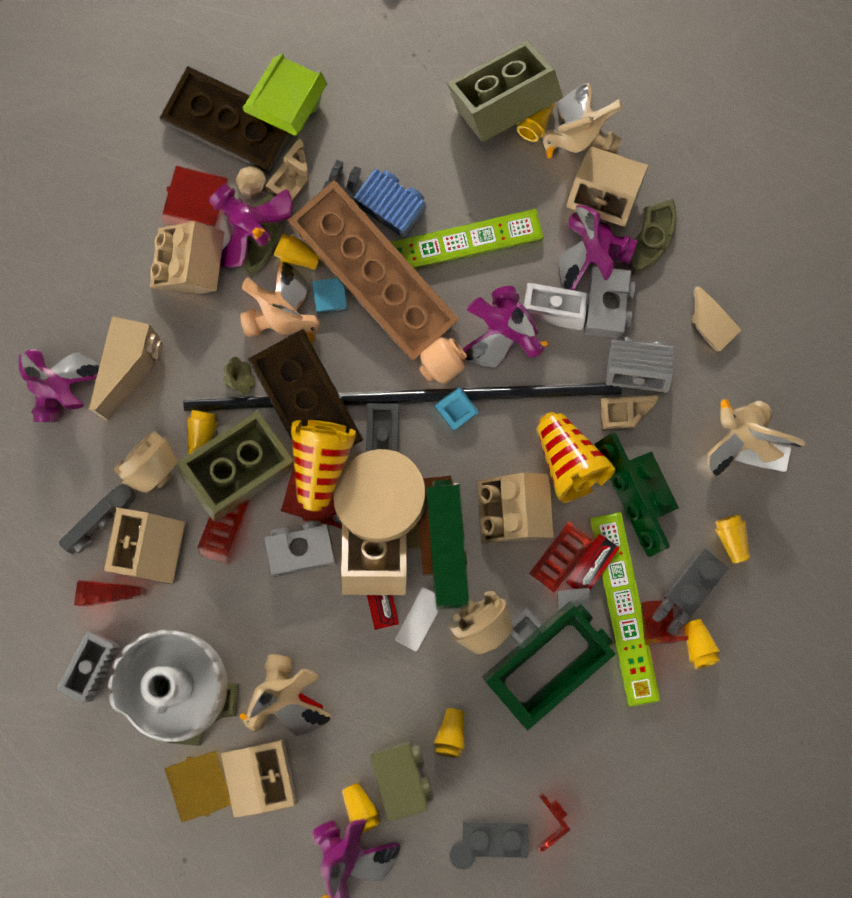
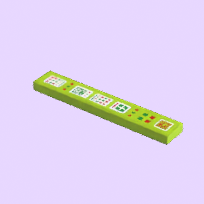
(471, 239)
(626, 614)

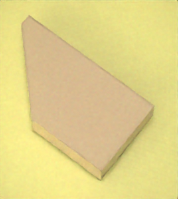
(625, 412)

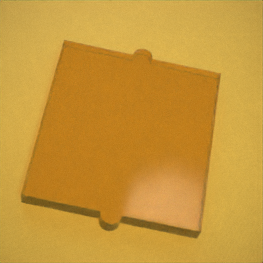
(198, 786)

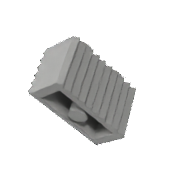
(640, 364)
(88, 667)

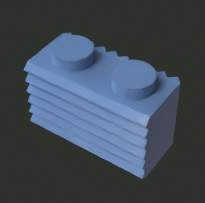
(390, 202)

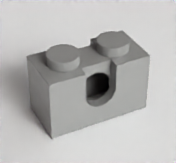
(599, 318)
(319, 552)

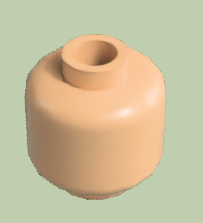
(442, 360)

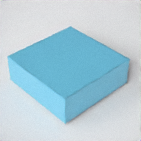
(329, 296)
(456, 408)

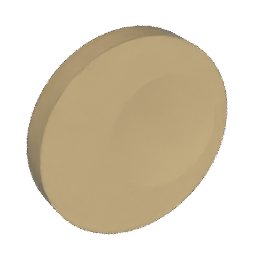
(380, 495)

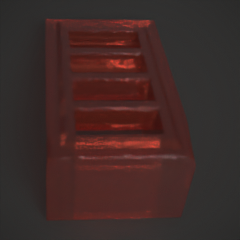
(578, 535)
(216, 553)
(97, 593)

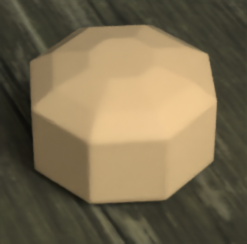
(251, 182)

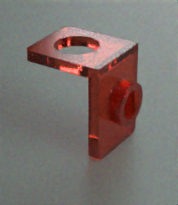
(655, 631)
(559, 814)

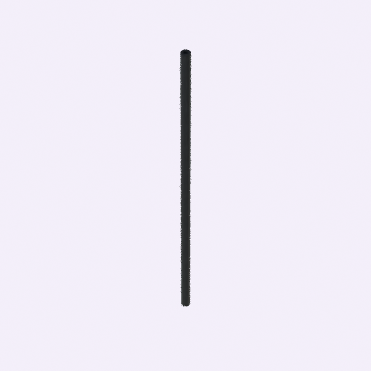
(411, 396)

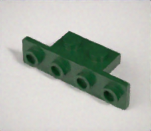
(641, 492)

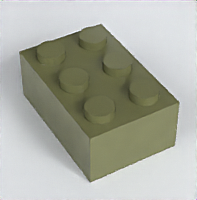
(505, 90)
(235, 466)
(401, 780)

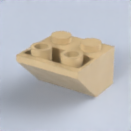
(608, 185)
(187, 258)
(515, 508)
(144, 546)
(259, 778)

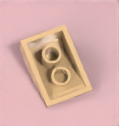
(124, 364)
(373, 566)

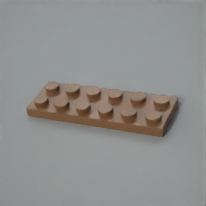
(373, 270)

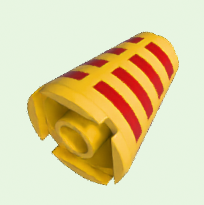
(571, 458)
(319, 460)

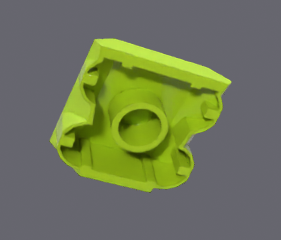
(286, 95)

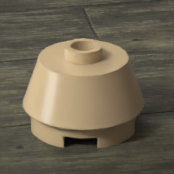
(147, 463)
(482, 624)

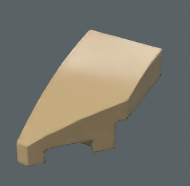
(291, 174)
(713, 321)

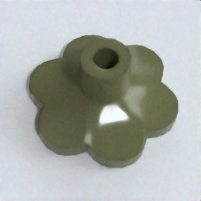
(238, 376)

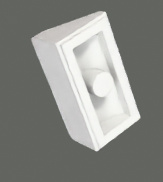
(556, 306)

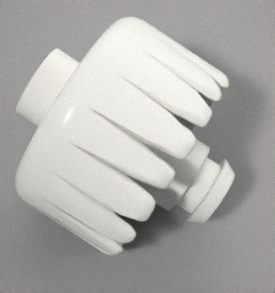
(169, 685)

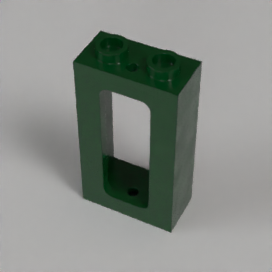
(447, 545)
(566, 681)

